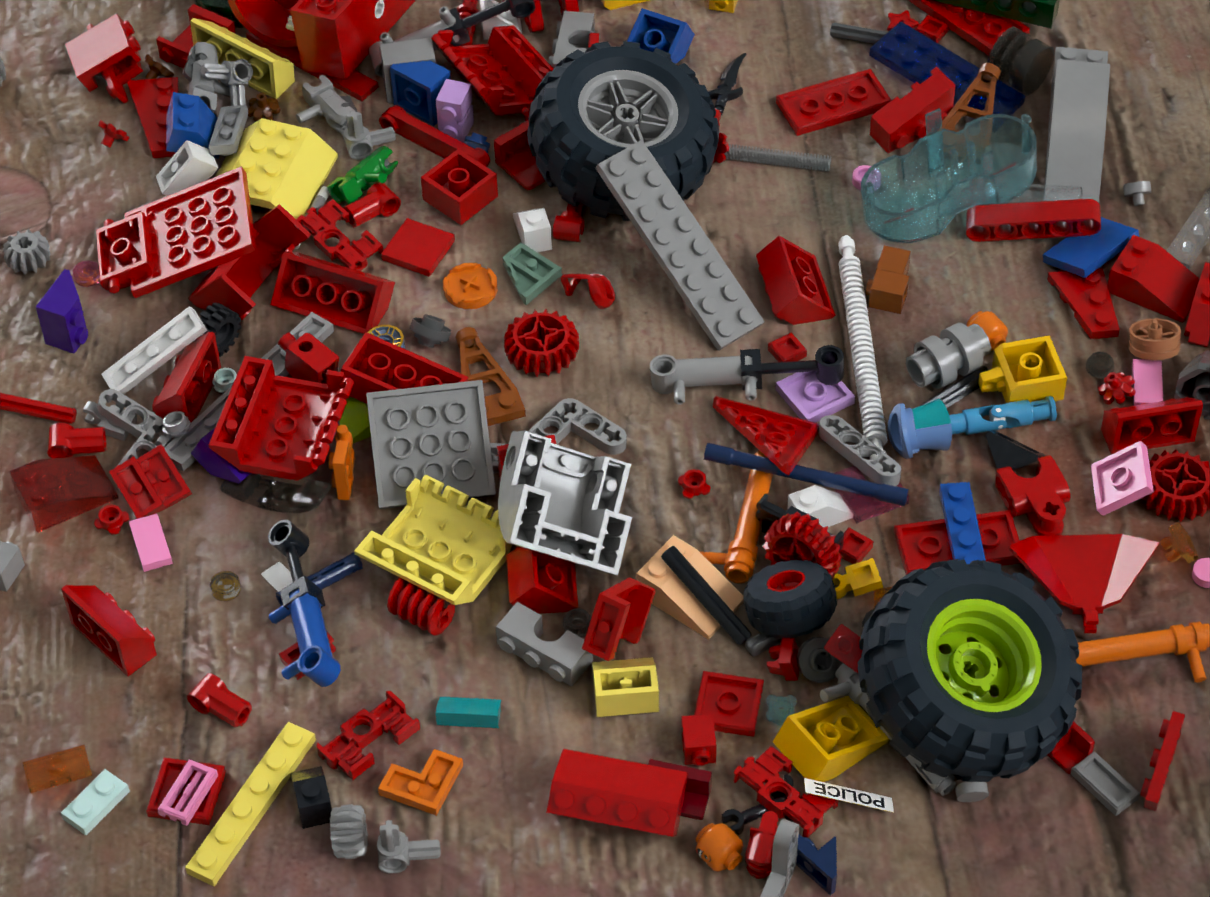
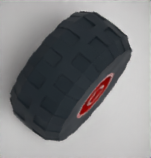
(790, 599)

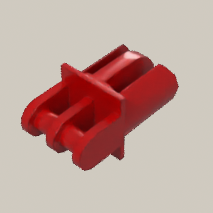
(760, 846)

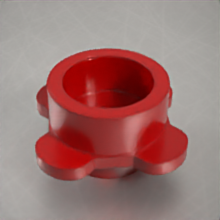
(692, 478)
(109, 513)

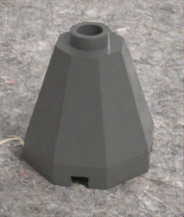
(1195, 382)

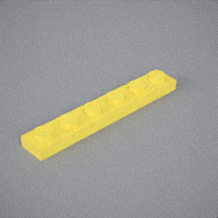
(250, 804)

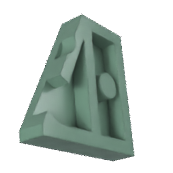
(530, 271)

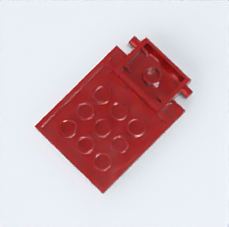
(177, 235)

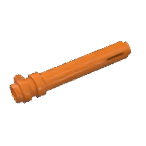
(743, 549)
(1175, 640)

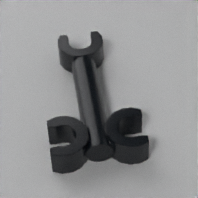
(754, 812)

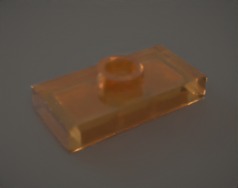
(57, 768)

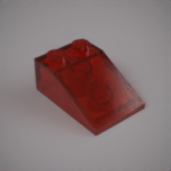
(61, 489)

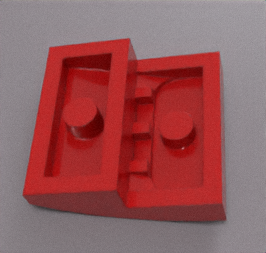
(150, 482)

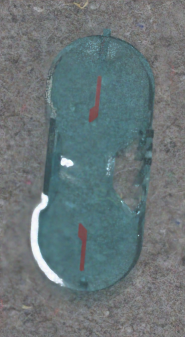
(948, 173)

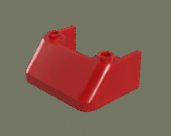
(238, 279)

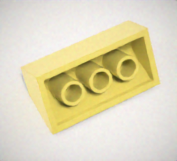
(270, 72)

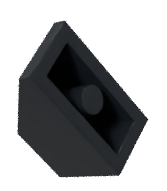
(312, 797)

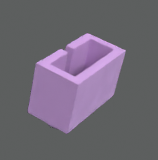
(455, 109)

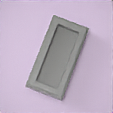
(1105, 783)

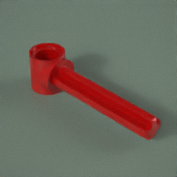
(569, 224)
(37, 408)

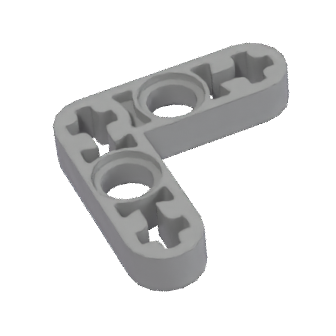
(576, 421)
(144, 431)
(783, 859)

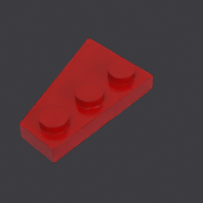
(1089, 301)
(1162, 759)

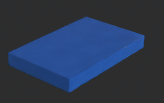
(1087, 253)

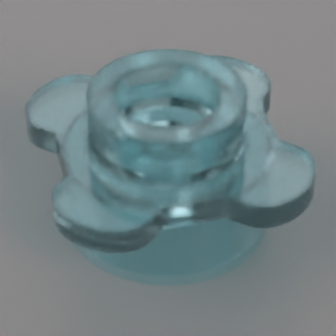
(777, 715)

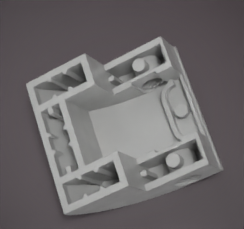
(563, 502)

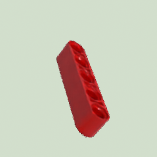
(1033, 220)

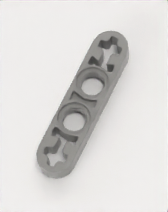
(837, 431)

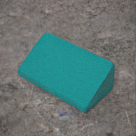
(468, 712)

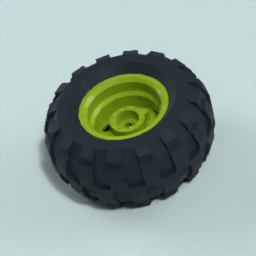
(1012, 653)

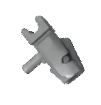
(199, 86)
(326, 102)

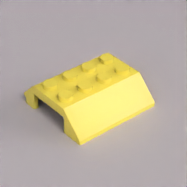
(282, 165)
(440, 542)

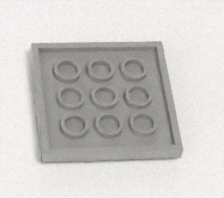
(433, 434)

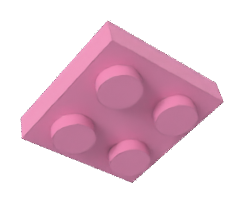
(1122, 478)

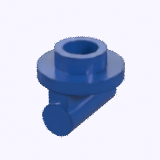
(477, 140)

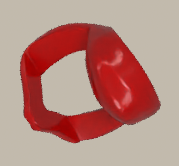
(600, 288)

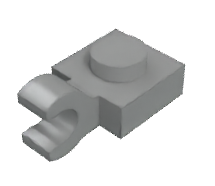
(111, 428)

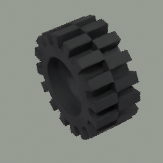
(223, 323)

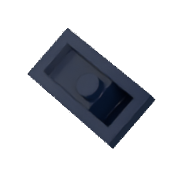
(818, 864)

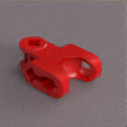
(1037, 497)

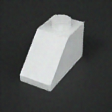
(186, 168)
(534, 229)
(821, 504)

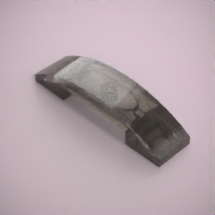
(278, 495)

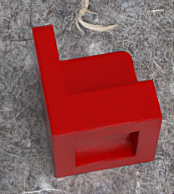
(1072, 748)

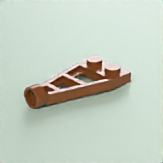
(984, 86)
(499, 406)

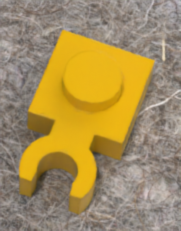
(859, 578)

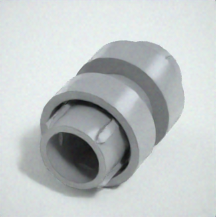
(940, 359)

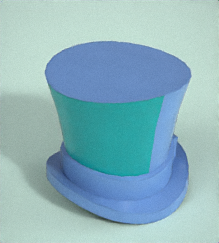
(920, 428)

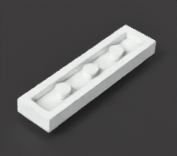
(155, 351)

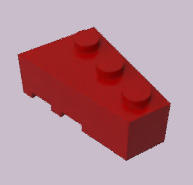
(904, 118)

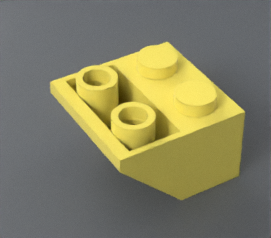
(625, 687)

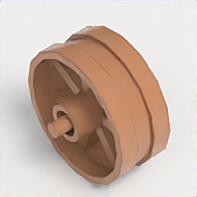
(1154, 339)

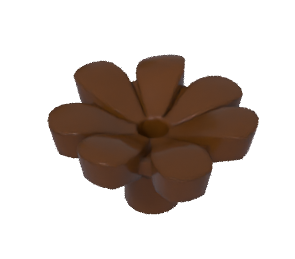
(156, 69)
(263, 107)

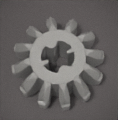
(26, 251)
(348, 831)

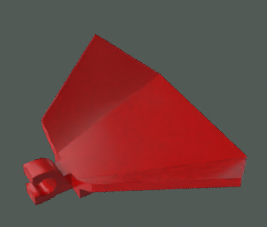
(1085, 569)

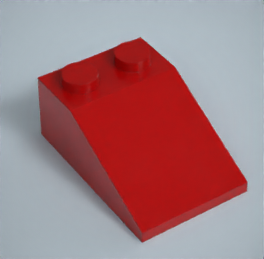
(1153, 279)

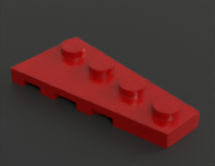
(152, 101)

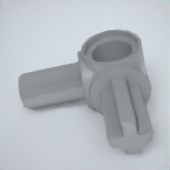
(227, 75)
(360, 140)
(397, 851)

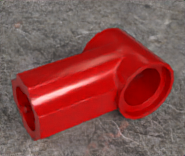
(378, 201)
(66, 440)
(214, 697)

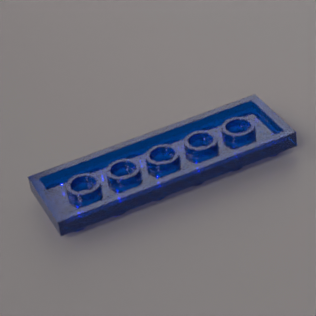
(916, 55)

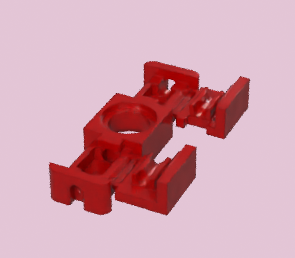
(346, 253)
(388, 716)
(805, 811)

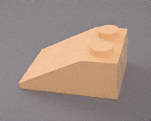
(674, 596)

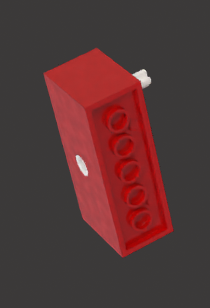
(338, 33)

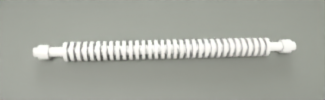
(861, 345)

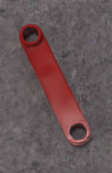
(428, 136)

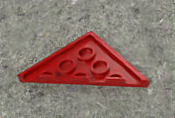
(776, 435)

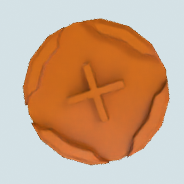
(470, 286)

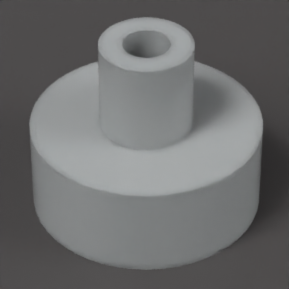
(1137, 190)

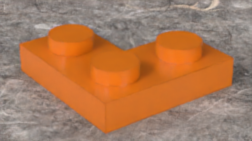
(424, 789)

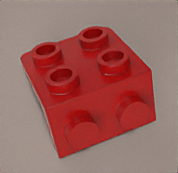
(515, 157)

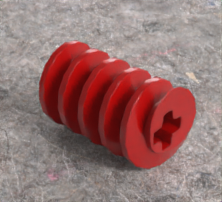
(419, 608)

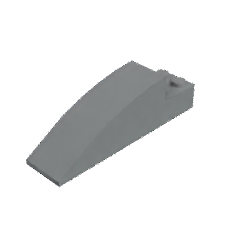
(1077, 119)

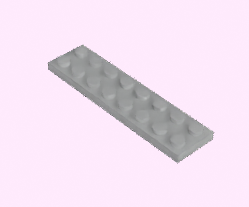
(679, 245)

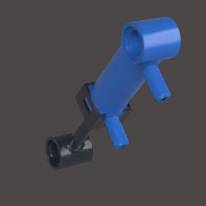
(304, 604)

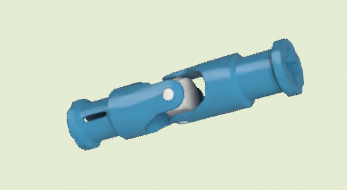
(1003, 416)

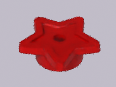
(903, 17)

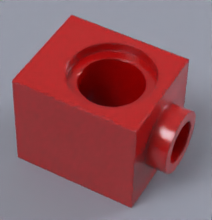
(698, 739)

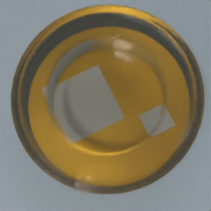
(225, 586)

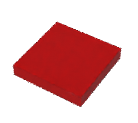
(418, 247)
(732, 702)
(167, 776)

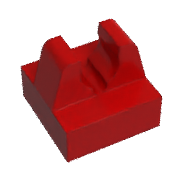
(787, 662)

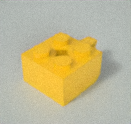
(1025, 371)

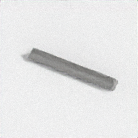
(780, 158)

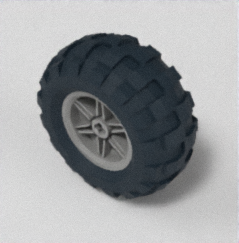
(610, 101)

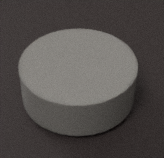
(971, 791)

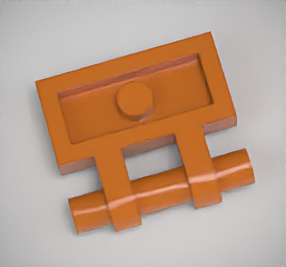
(342, 463)

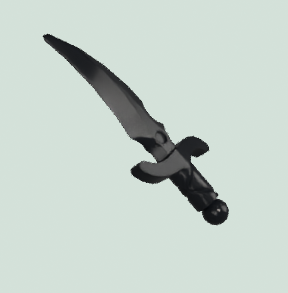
(728, 80)

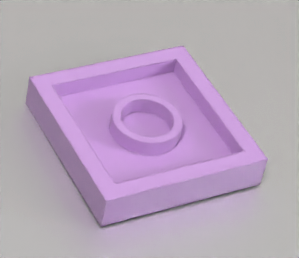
(811, 398)

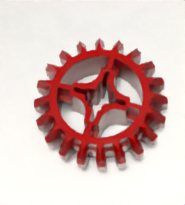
(541, 342)
(1193, 493)
(802, 539)

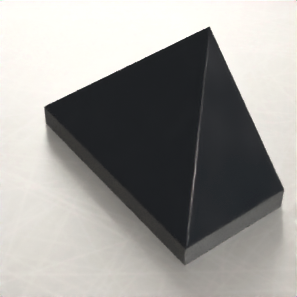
(1011, 452)

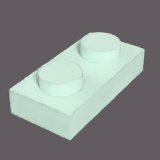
(95, 802)

